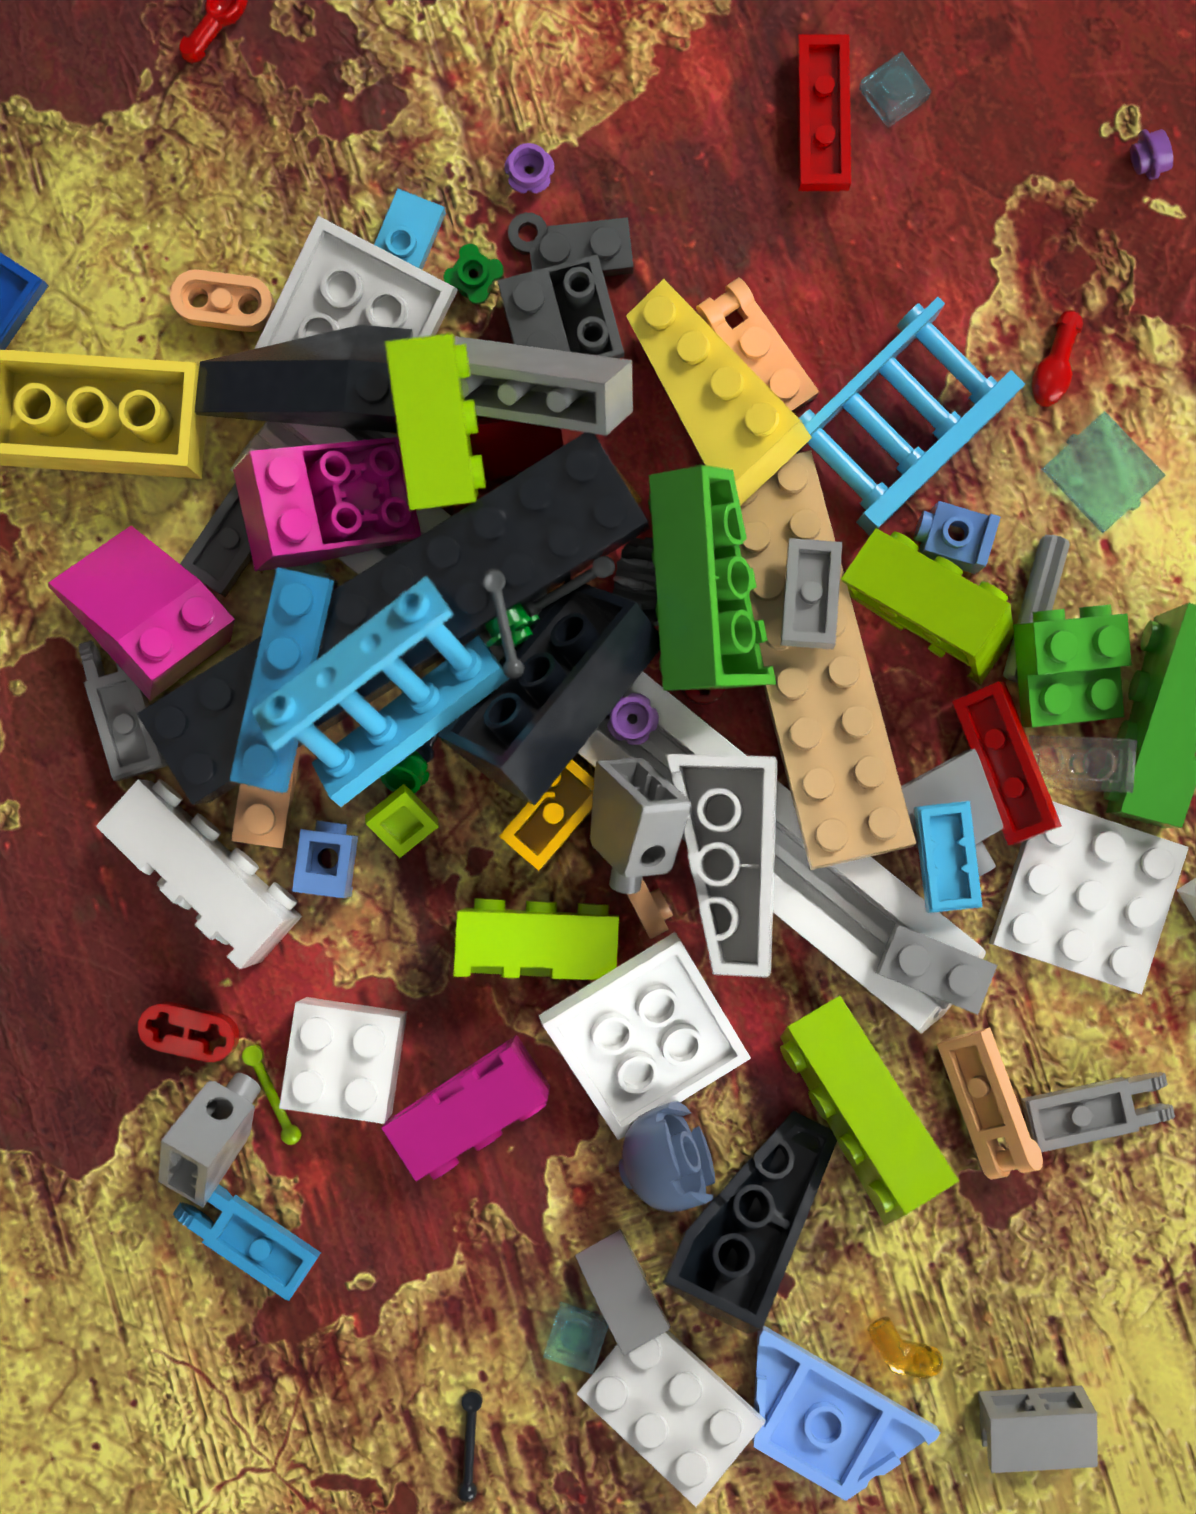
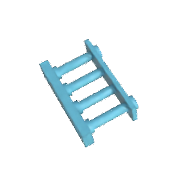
(950, 429)
(404, 723)

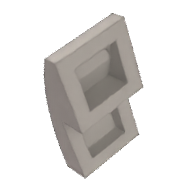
(622, 1292)

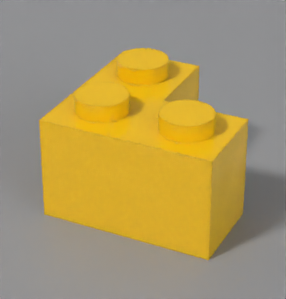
(544, 828)

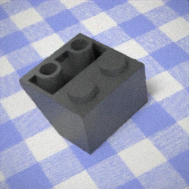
(562, 309)

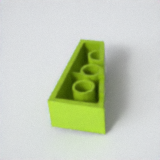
(866, 1111)

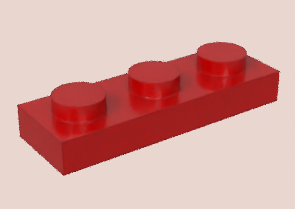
(823, 112)
(1008, 762)

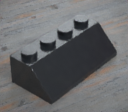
(574, 674)

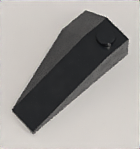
(312, 380)
(746, 1235)

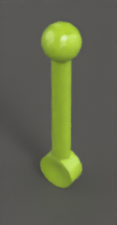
(253, 1056)

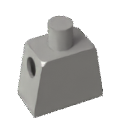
(959, 781)
(636, 821)
(208, 1138)

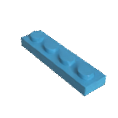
(286, 649)

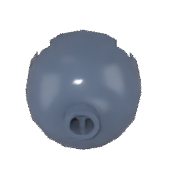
(667, 1161)

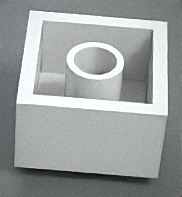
(343, 1060)

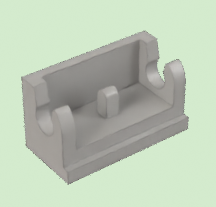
(1038, 1429)

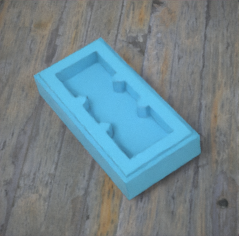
(410, 228)
(948, 857)

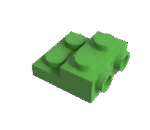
(1071, 666)

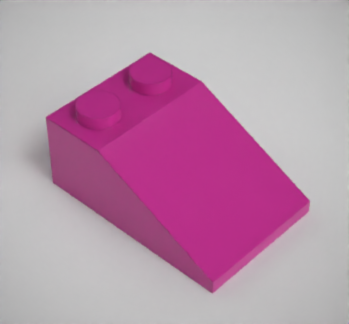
(144, 610)

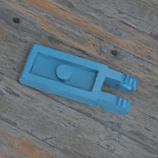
(251, 1242)

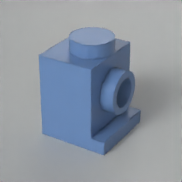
(971, 552)
(311, 874)

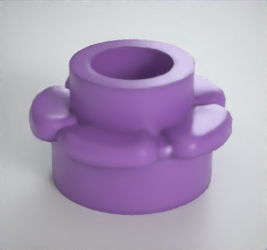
(1152, 153)
(529, 155)
(633, 733)

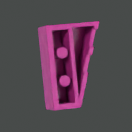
(468, 1110)

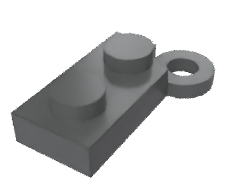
(575, 241)

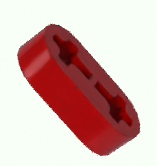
(187, 1044)

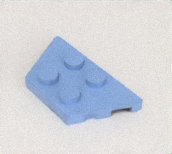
(828, 1420)

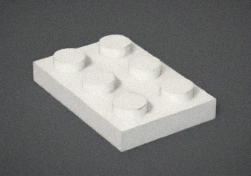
(673, 1412)

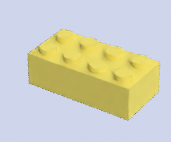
(100, 414)

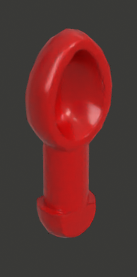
(218, 15)
(1054, 372)

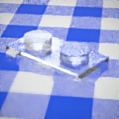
(1086, 762)

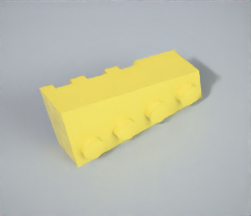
(716, 394)

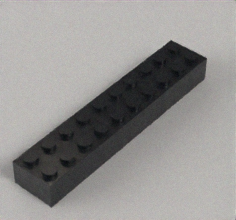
(529, 528)

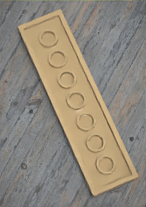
(822, 698)

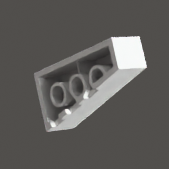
(732, 854)
(200, 871)

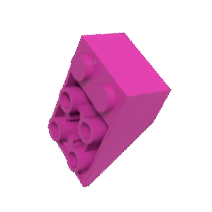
(324, 501)

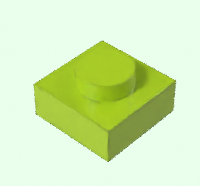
(401, 820)

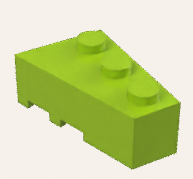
(435, 420)
(931, 601)
(535, 940)

